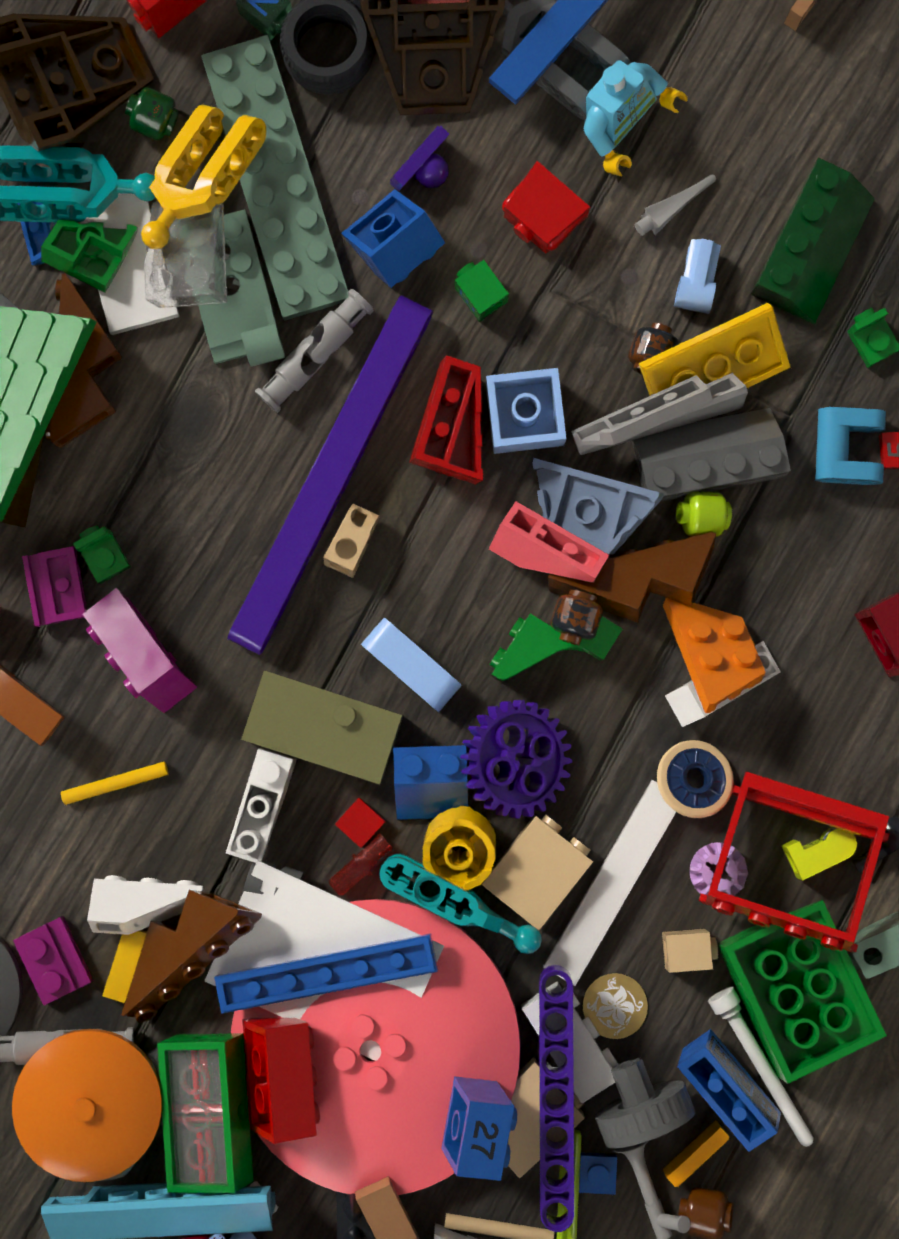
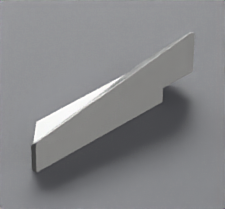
(663, 411)

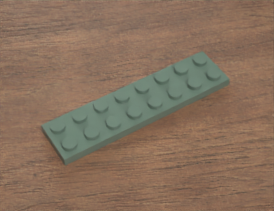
(278, 181)

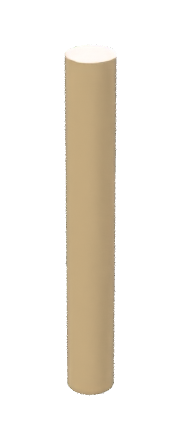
(495, 1228)

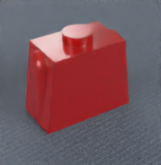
(544, 209)

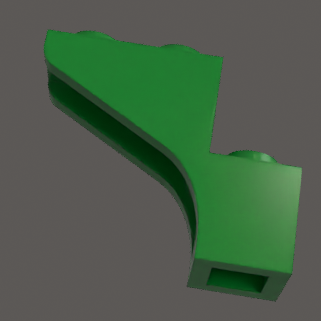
(537, 641)

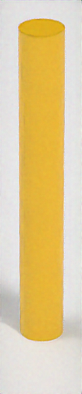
(114, 783)

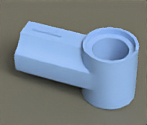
(697, 284)

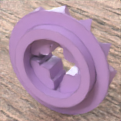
(702, 876)

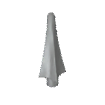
(661, 213)

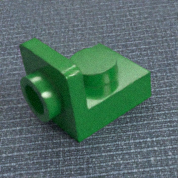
(873, 336)
(102, 553)

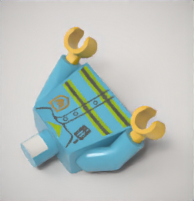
(619, 103)

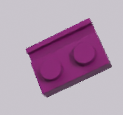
(55, 586)
(53, 960)

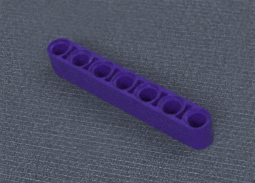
(561, 1114)

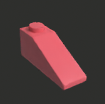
(545, 547)

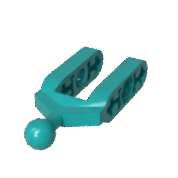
(92, 167)
(525, 938)

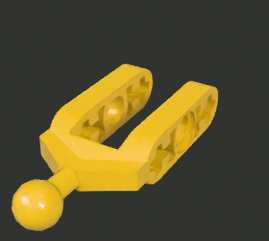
(215, 180)

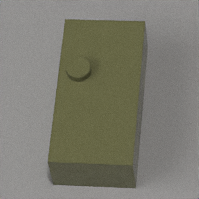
(322, 727)

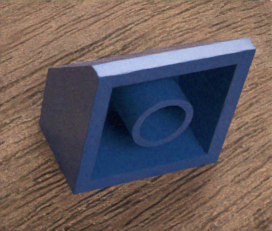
(394, 238)
(429, 780)

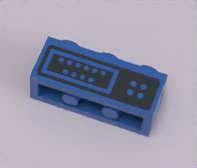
(729, 1090)

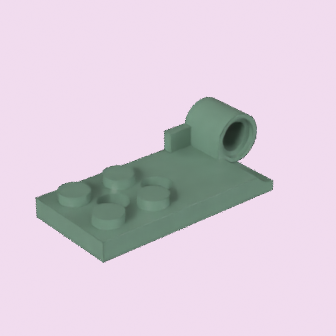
(247, 320)

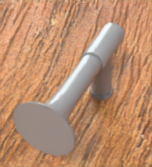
(661, 1222)

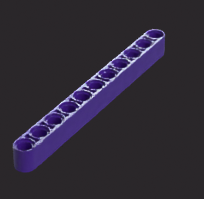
(330, 475)

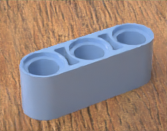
(411, 664)

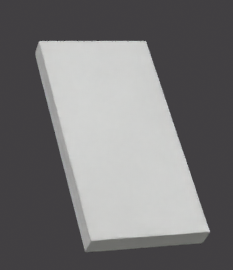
(125, 298)

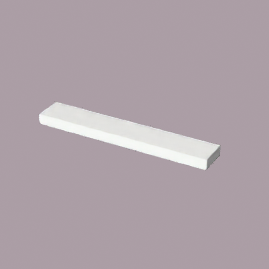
(612, 883)

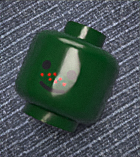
(152, 113)

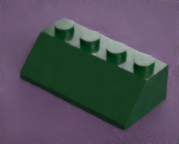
(814, 241)

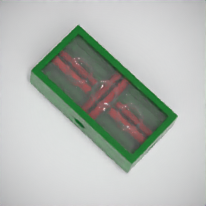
(205, 1113)

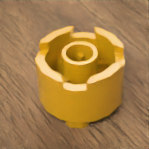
(460, 828)

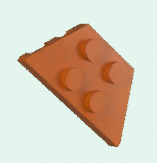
(715, 651)

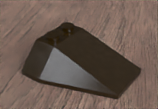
(66, 73)

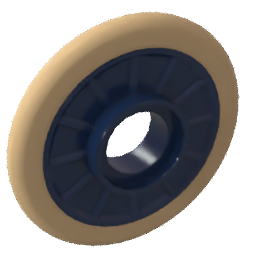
(715, 771)

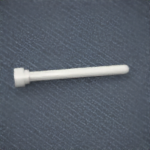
(727, 1006)

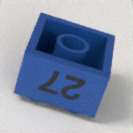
(478, 1129)

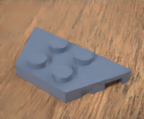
(591, 505)

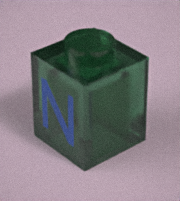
(265, 14)

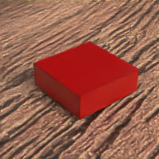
(360, 822)

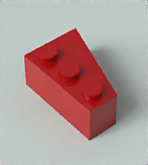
(451, 424)

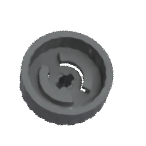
(643, 1108)

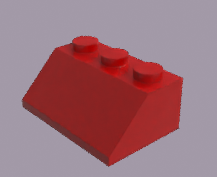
(280, 1078)

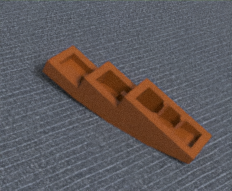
(26, 709)

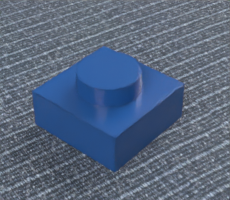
(598, 1173)

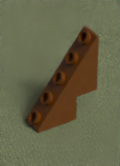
(83, 400)
(628, 579)
(182, 952)

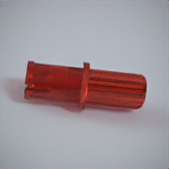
(361, 865)

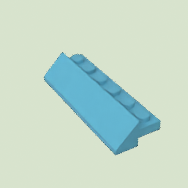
(154, 1212)

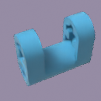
(833, 445)

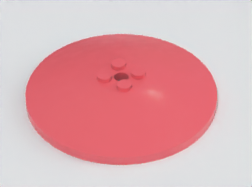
(394, 1110)

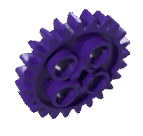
(490, 749)

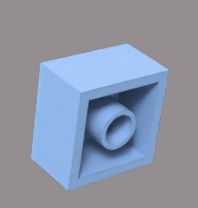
(525, 410)

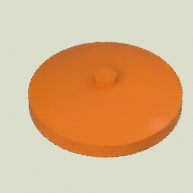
(87, 1105)

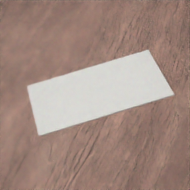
(304, 924)

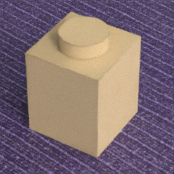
(689, 950)

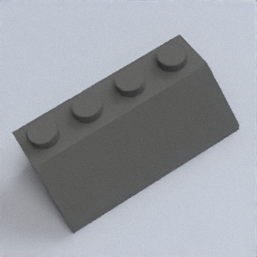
(712, 455)

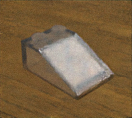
(191, 264)

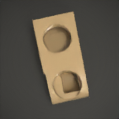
(351, 540)

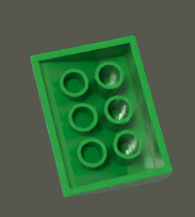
(800, 995)

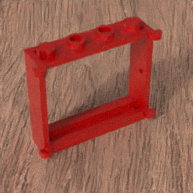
(818, 809)

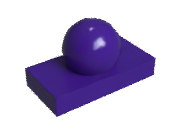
(428, 167)

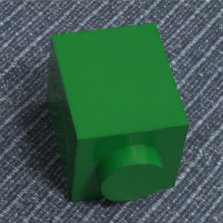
(480, 289)

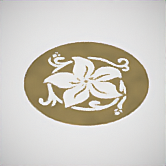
(615, 1005)

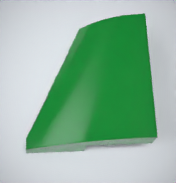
(88, 251)

